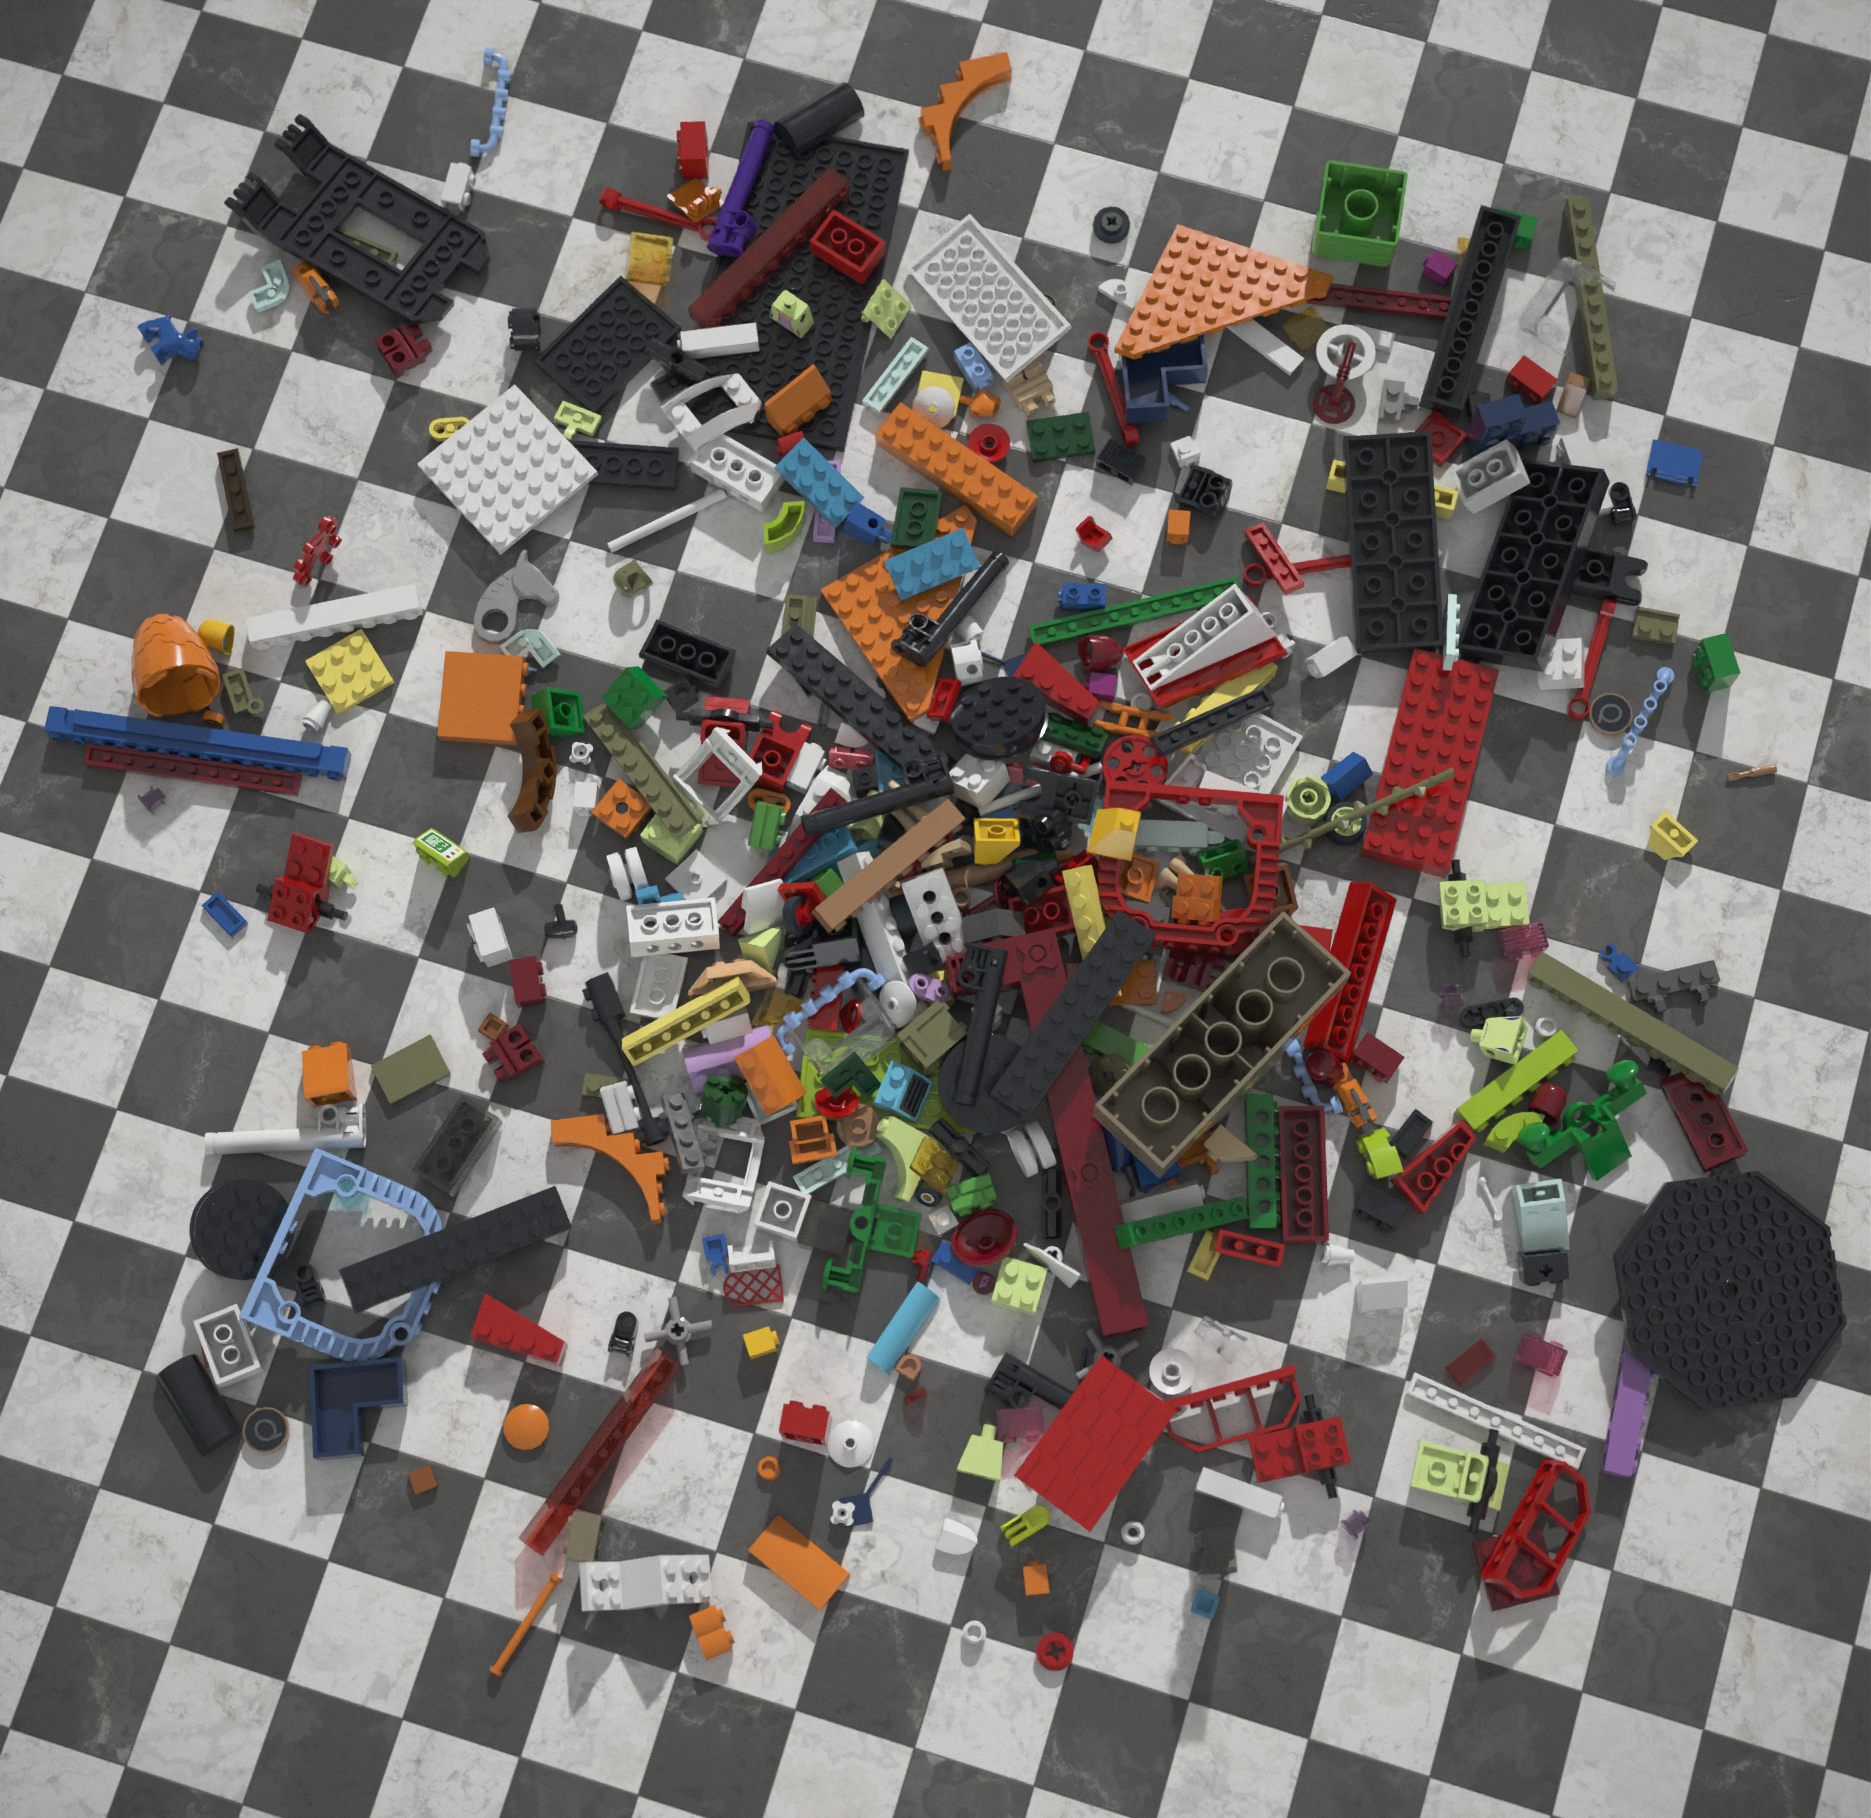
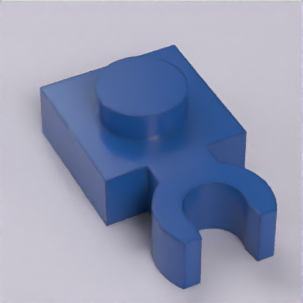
(1621, 965)
(716, 1249)

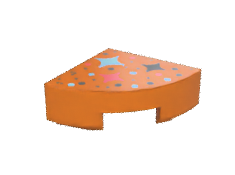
(1172, 1001)

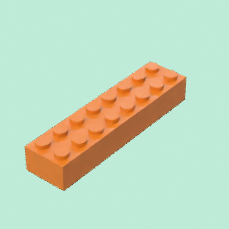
(956, 469)

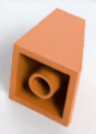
(328, 1075)

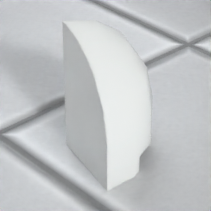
(849, 737)
(956, 1538)

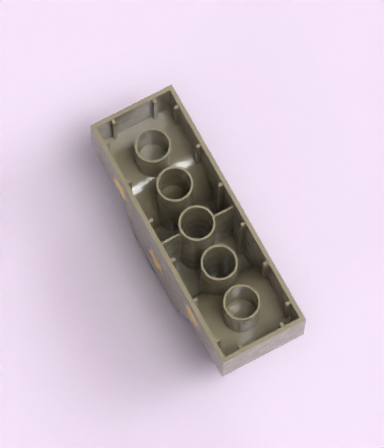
(1221, 1045)

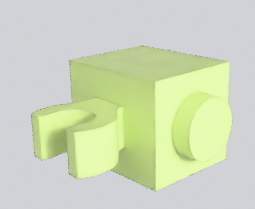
(341, 874)

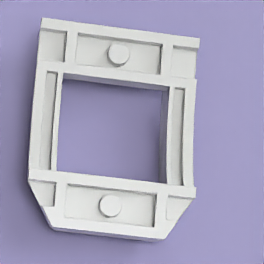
(698, 434)
(734, 759)
(726, 1193)

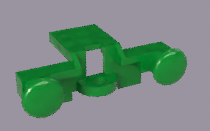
(1606, 1148)
(894, 1229)

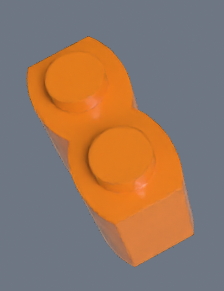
(711, 1632)

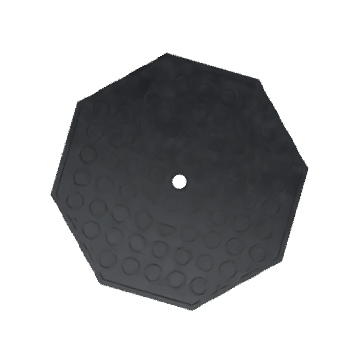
(1675, 1301)

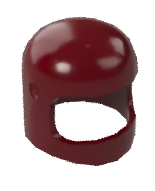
(1323, 1065)
(1551, 1100)

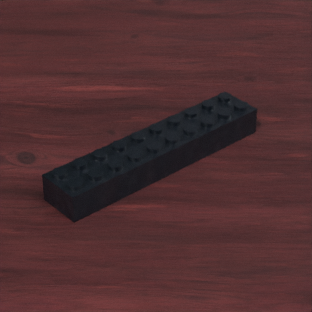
(1470, 311)
(1072, 1016)
(454, 1249)

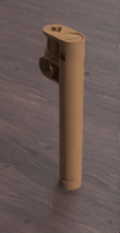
(975, 874)

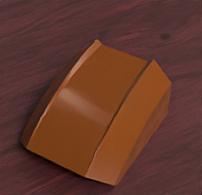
(1285, 895)

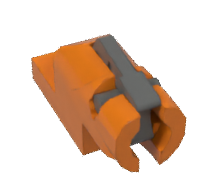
(315, 286)
(1353, 1099)

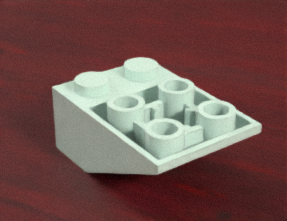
(1541, 1215)

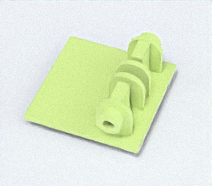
(886, 309)

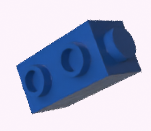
(1082, 597)
(1347, 775)

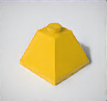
(1115, 833)
(994, 839)

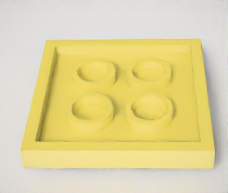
(349, 671)

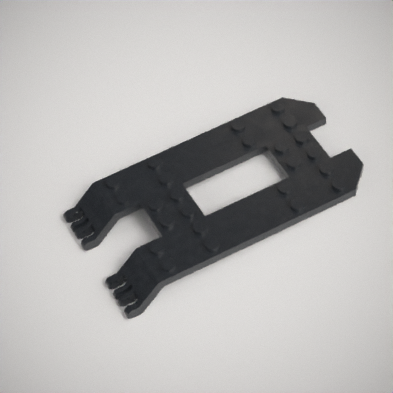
(344, 186)

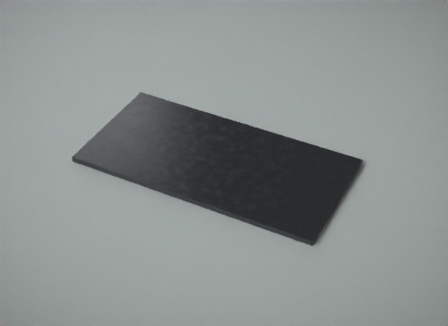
(839, 335)

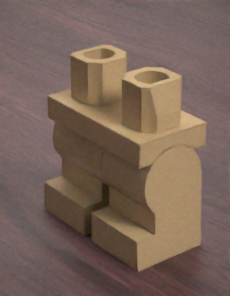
(1030, 387)

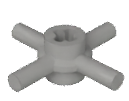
(676, 1321)
(1102, 1350)

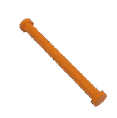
(525, 1625)

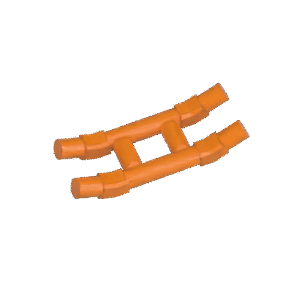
(1125, 712)

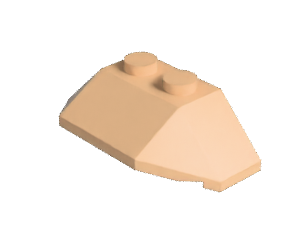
(750, 973)

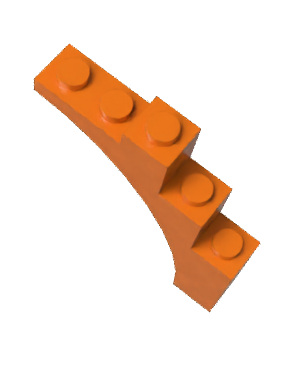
(973, 79)
(592, 1134)

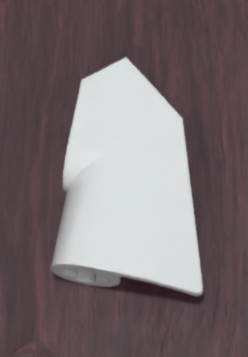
(1067, 1272)

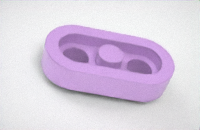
(930, 988)

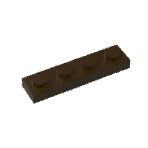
(236, 490)

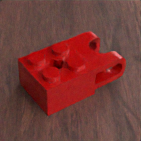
(778, 748)

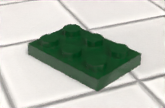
(1060, 437)
(916, 517)
(1075, 735)

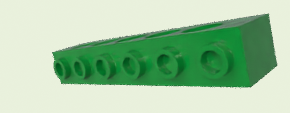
(1258, 1220)
(1181, 1222)

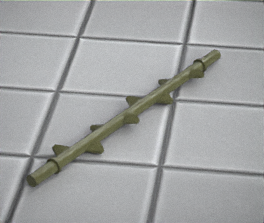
(1361, 810)

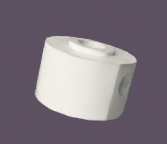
(967, 662)

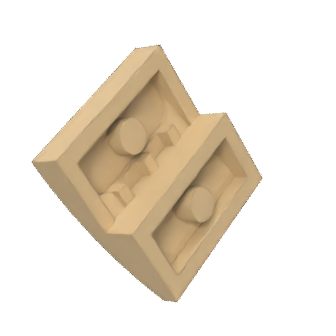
(944, 855)

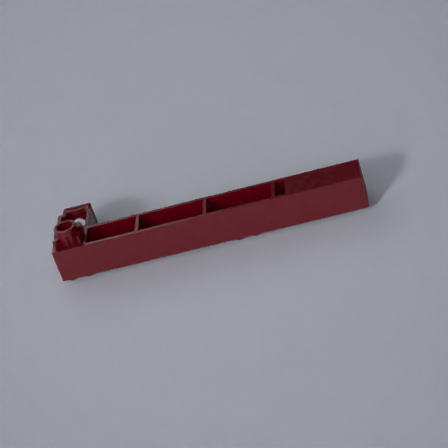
(1039, 974)

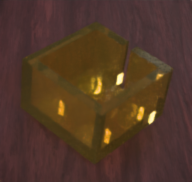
(647, 258)

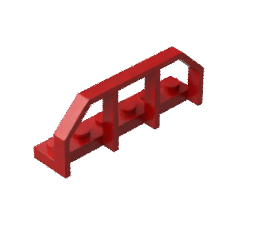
(1239, 1388)
(1521, 1522)

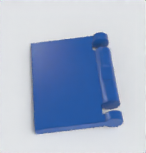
(1674, 462)

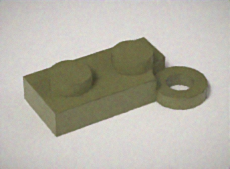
(241, 693)
(594, 1082)

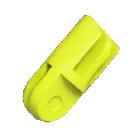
(1026, 1524)

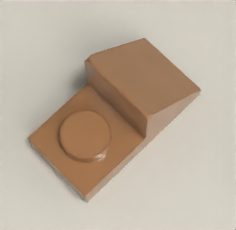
(1572, 395)

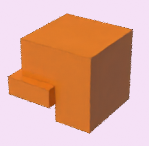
(811, 1140)

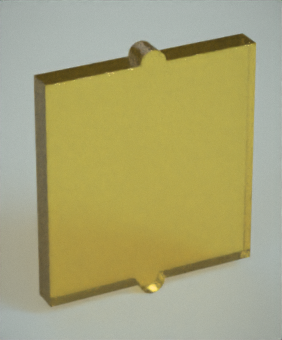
(1305, 329)

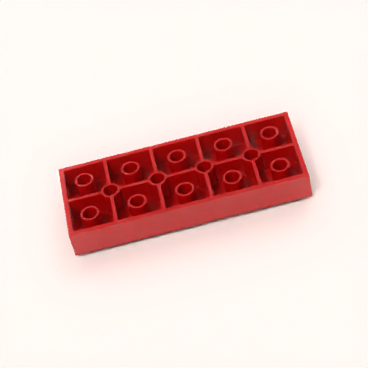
(1433, 731)

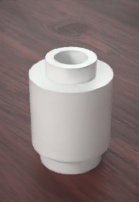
(970, 630)

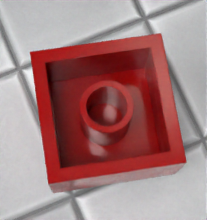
(693, 150)

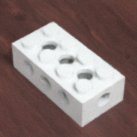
(737, 483)
(944, 902)
(673, 927)

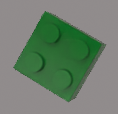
(1716, 663)
(634, 697)

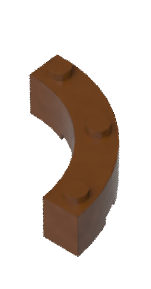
(538, 771)

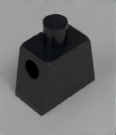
(1031, 878)

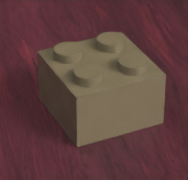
(584, 1537)

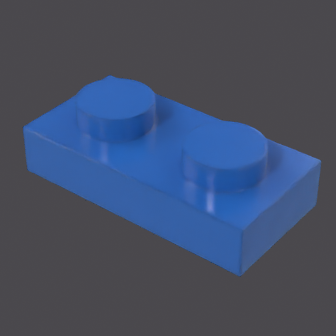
(948, 1261)

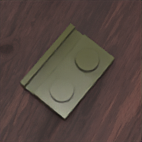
(800, 611)
(1655, 626)

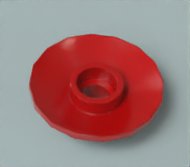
(989, 434)
(837, 1107)

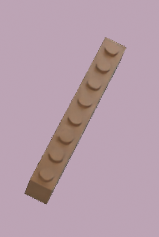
(888, 865)

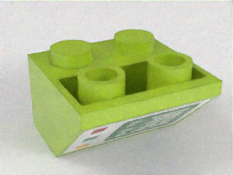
(441, 852)

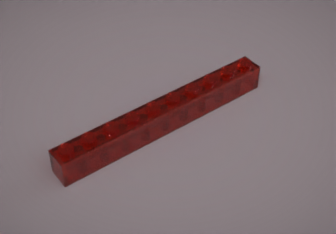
(769, 249)
(599, 1451)

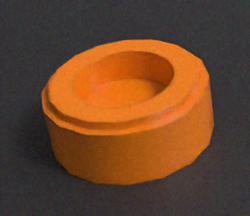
(213, 719)
(769, 1468)

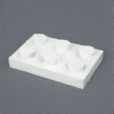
(658, 985)

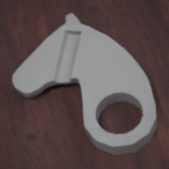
(505, 593)

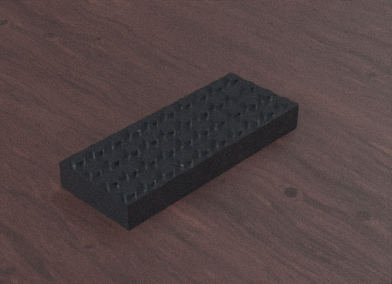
(1392, 542)
(1533, 565)

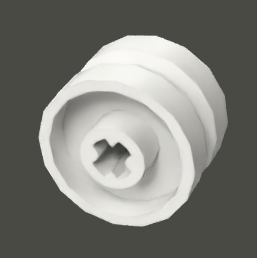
(626, 874)
(1032, 1148)

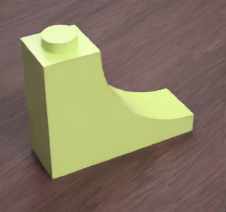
(903, 1143)

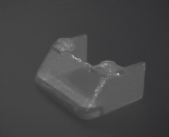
(1534, 317)
(866, 1040)

